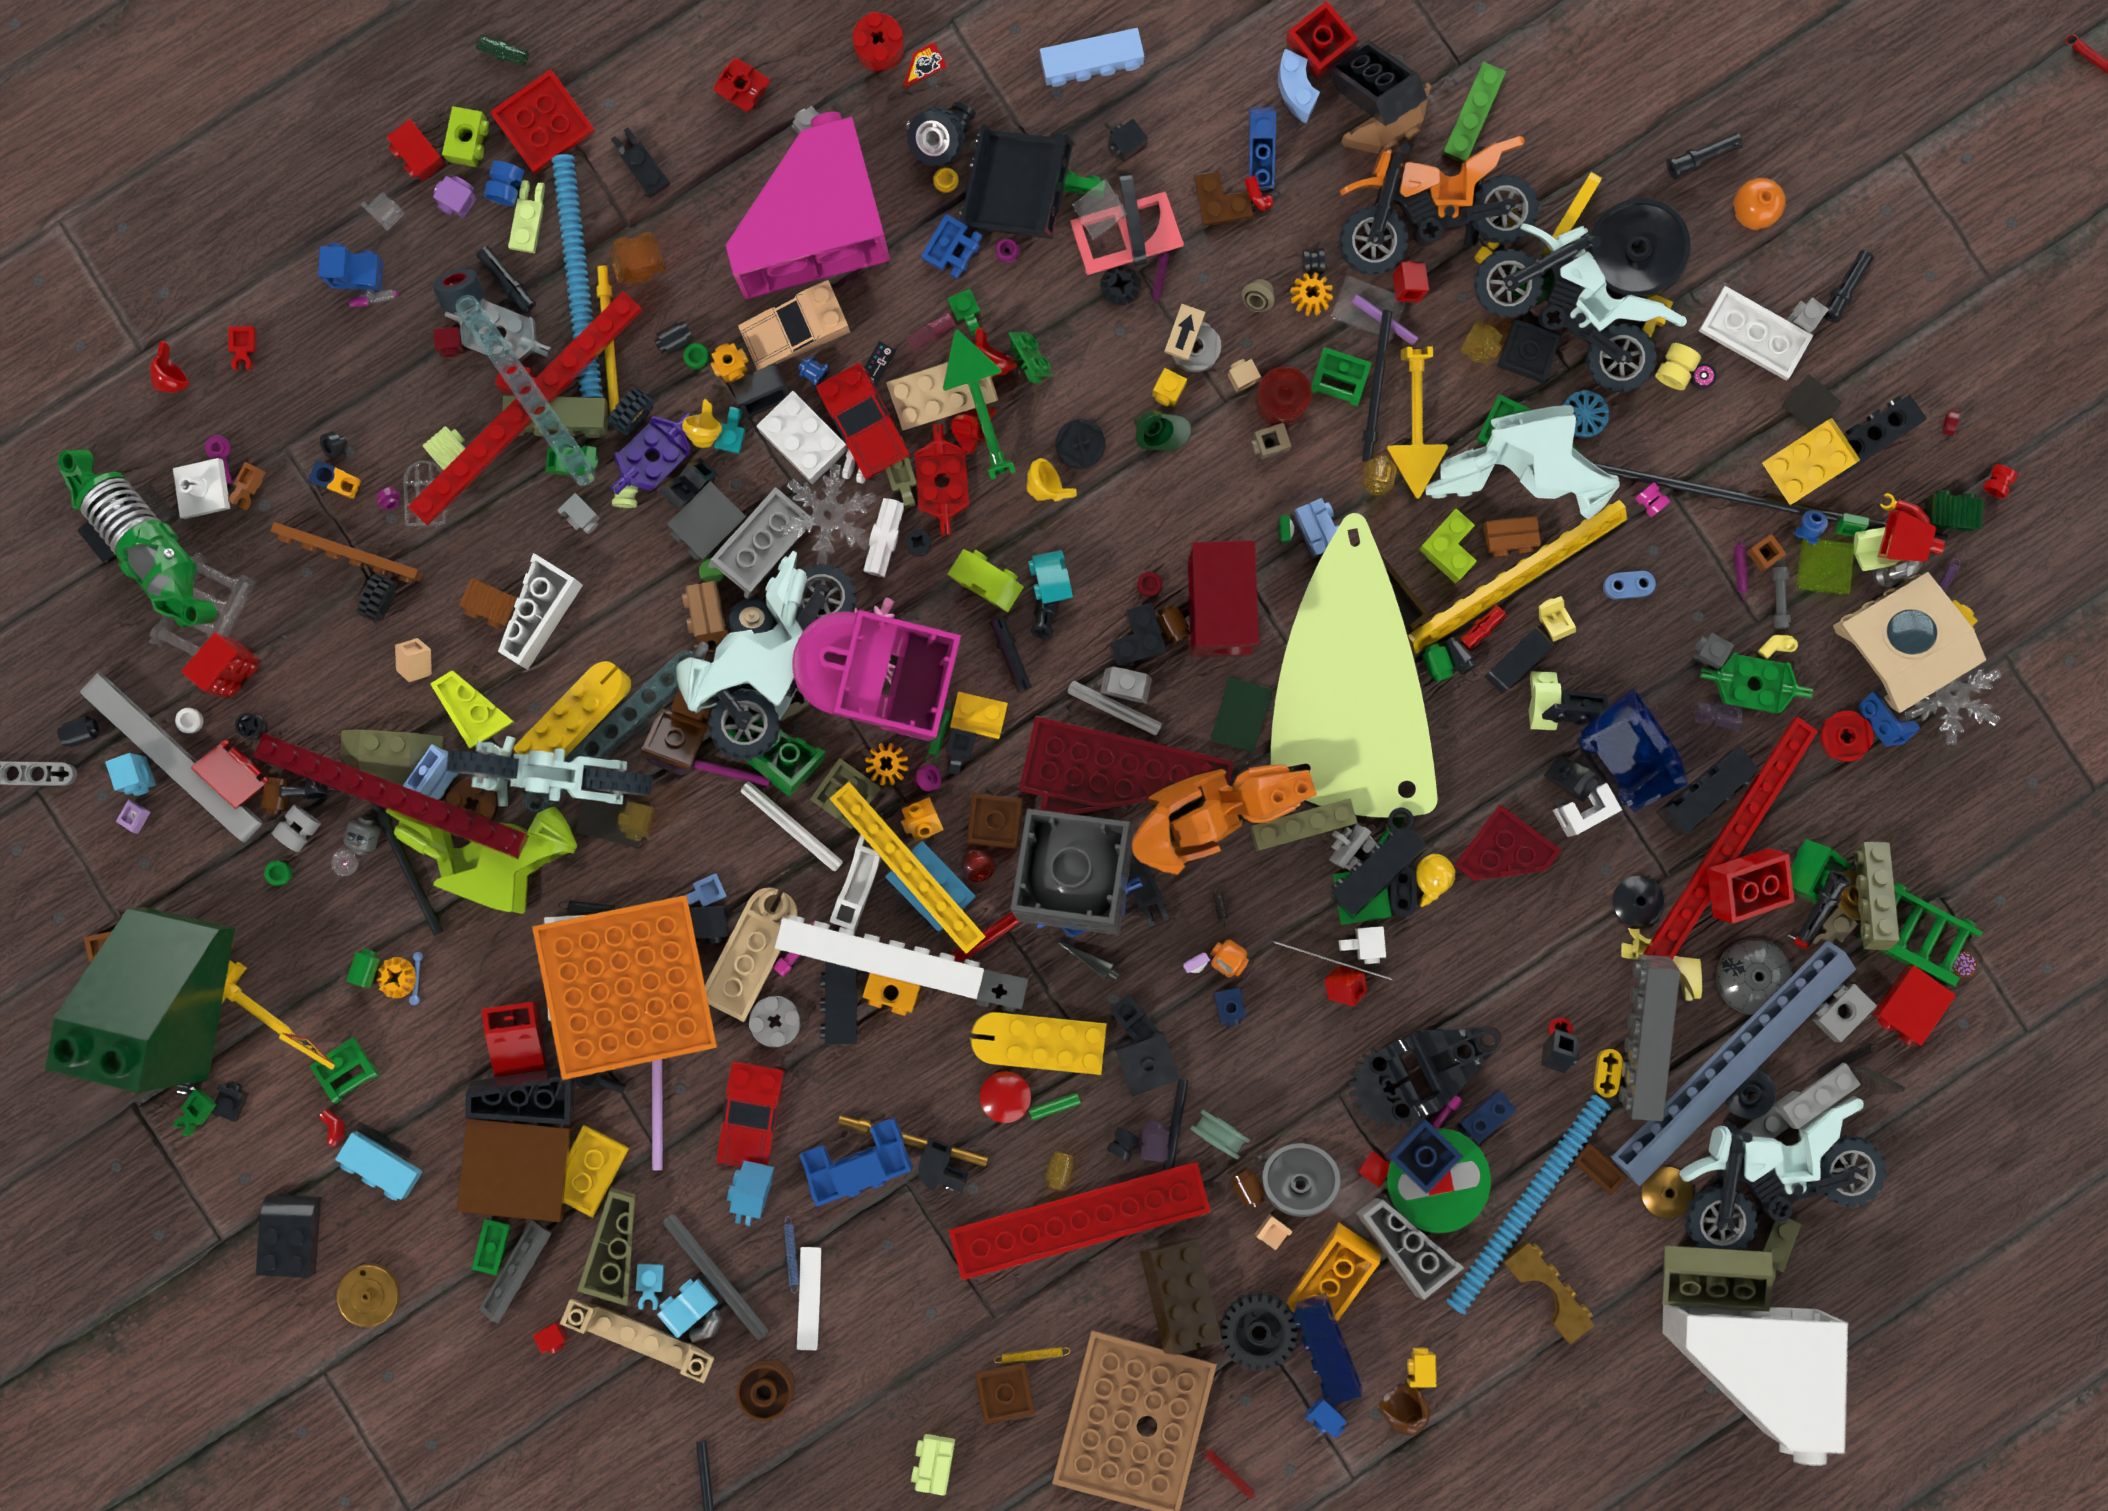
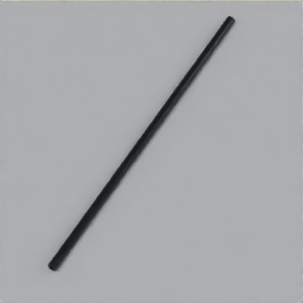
(1732, 495)

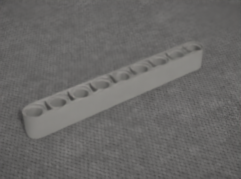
(166, 754)

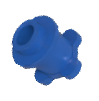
(813, 370)
(1812, 525)

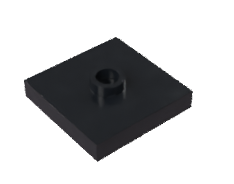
(1529, 350)
(1147, 1063)

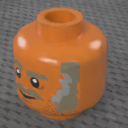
(1229, 958)

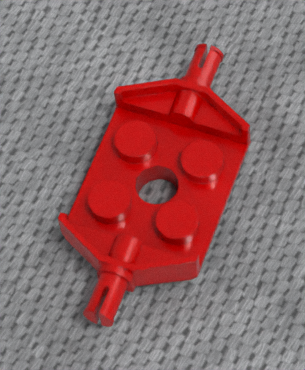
(941, 459)

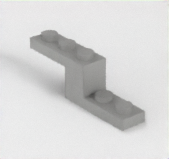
(1801, 1107)

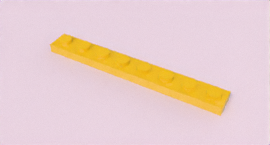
(907, 867)

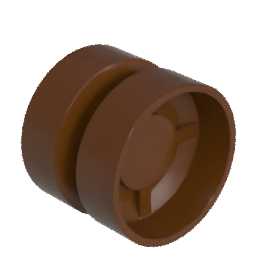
(765, 1390)

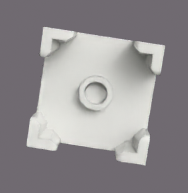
(1603, 807)

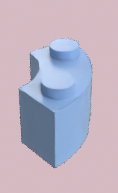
(1295, 87)

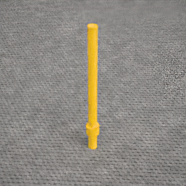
(604, 292)

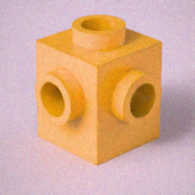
(733, 370)
(921, 820)

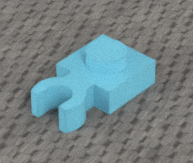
(649, 1280)

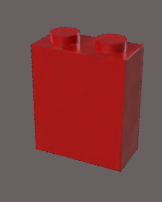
(1913, 1006)

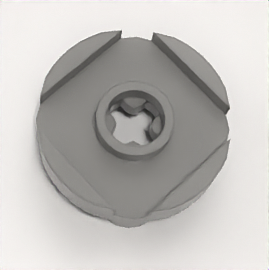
(1205, 357)
(789, 1018)

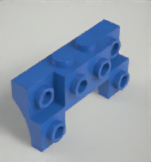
(858, 1171)

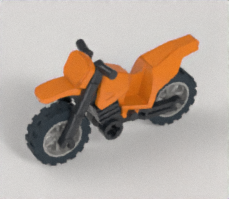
(1434, 204)

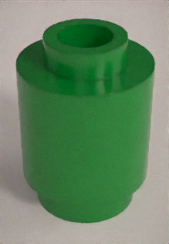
(1438, 662)

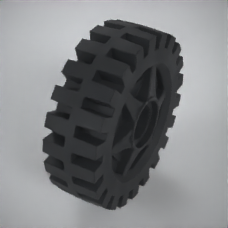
(1253, 1350)

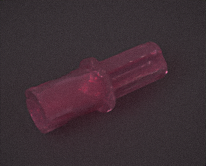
(930, 331)

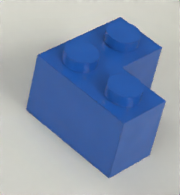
(350, 271)

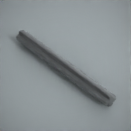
(715, 1276)

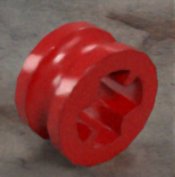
(1568, 1026)

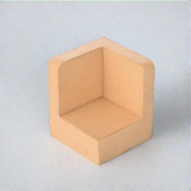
(413, 660)
(1272, 1231)

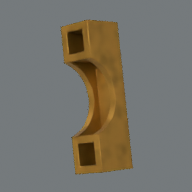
(1568, 1316)

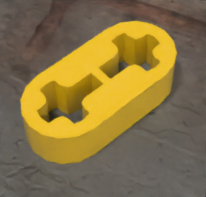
(1614, 1073)

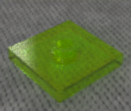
(1825, 566)

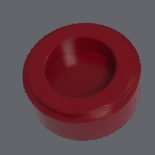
(1950, 422)
(1149, 584)

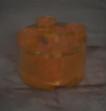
(636, 259)

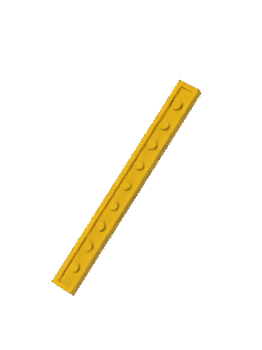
(1518, 576)

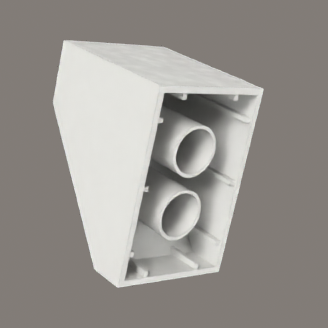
(1775, 1367)

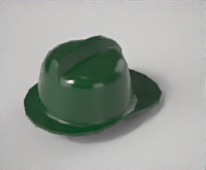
(1161, 431)

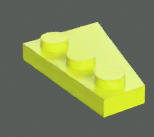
(470, 710)

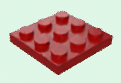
(542, 121)

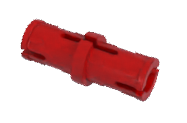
(1483, 627)

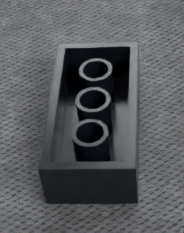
(1377, 82)

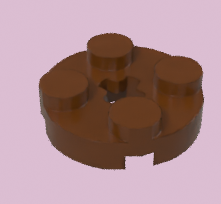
(487, 799)

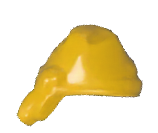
(702, 428)
(1045, 483)
(1434, 877)

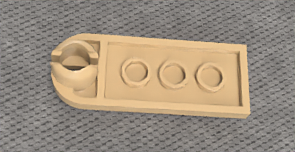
(749, 954)

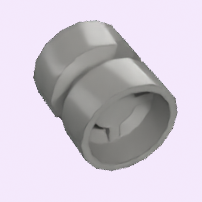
(292, 836)

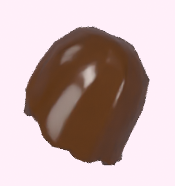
(1405, 1410)

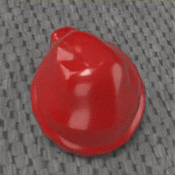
(1003, 361)
(165, 374)

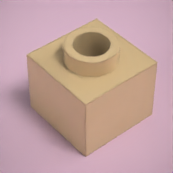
(1243, 375)

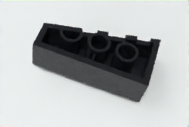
(1708, 791)
(523, 1097)

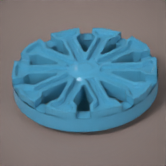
(1586, 414)

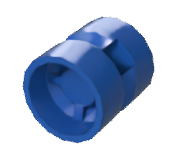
(503, 183)

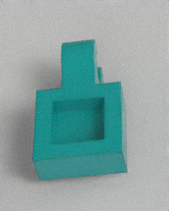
(731, 435)

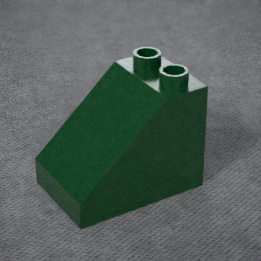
(145, 1004)

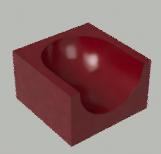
(1222, 598)

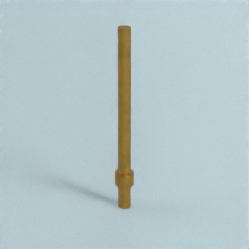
(863, 1127)

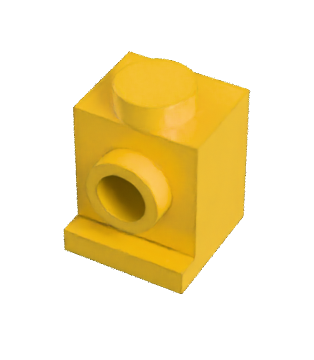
(1422, 1368)

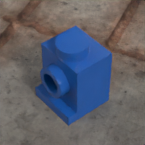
(1326, 1417)

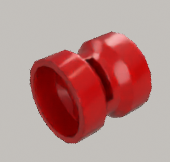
(2000, 481)

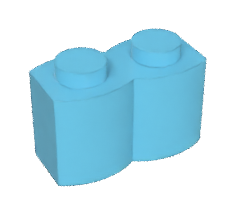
(687, 1308)

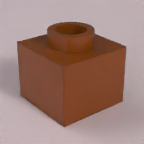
(1773, 550)

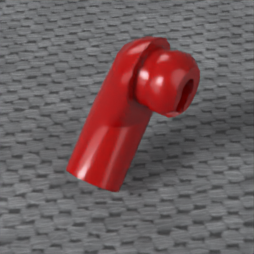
(1255, 194)
(336, 1128)

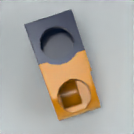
(334, 479)

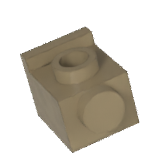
(1276, 434)

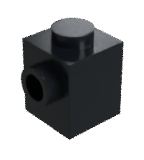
(1127, 140)
(1560, 1051)

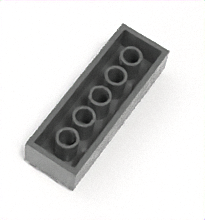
(1650, 1037)

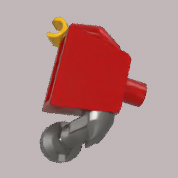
(1905, 538)

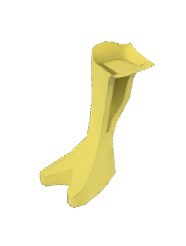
(1690, 968)

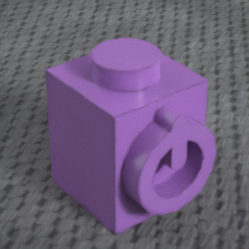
(454, 196)

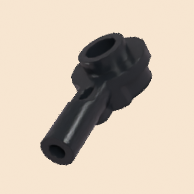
(592, 1080)

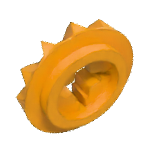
(406, 979)

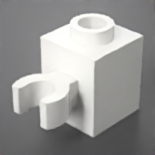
(1369, 944)

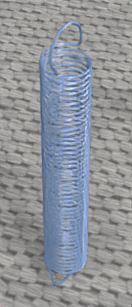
(794, 1256)

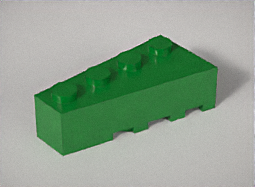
(788, 761)

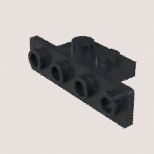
(1577, 707)

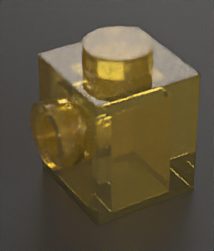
(636, 820)

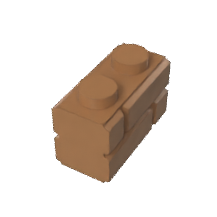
(704, 608)

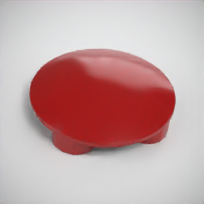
(1005, 1097)

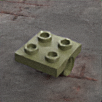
(835, 780)

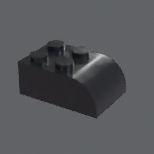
(288, 1236)

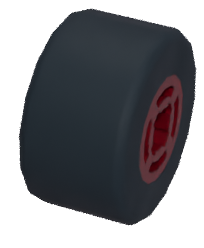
(455, 285)

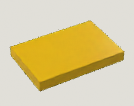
(591, 1169)

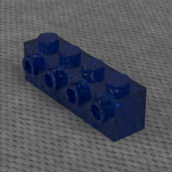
(1328, 1349)

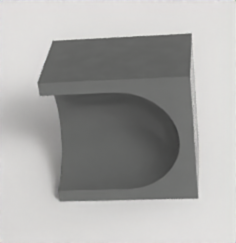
(1073, 871)

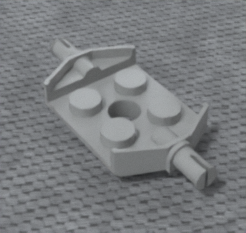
(519, 329)

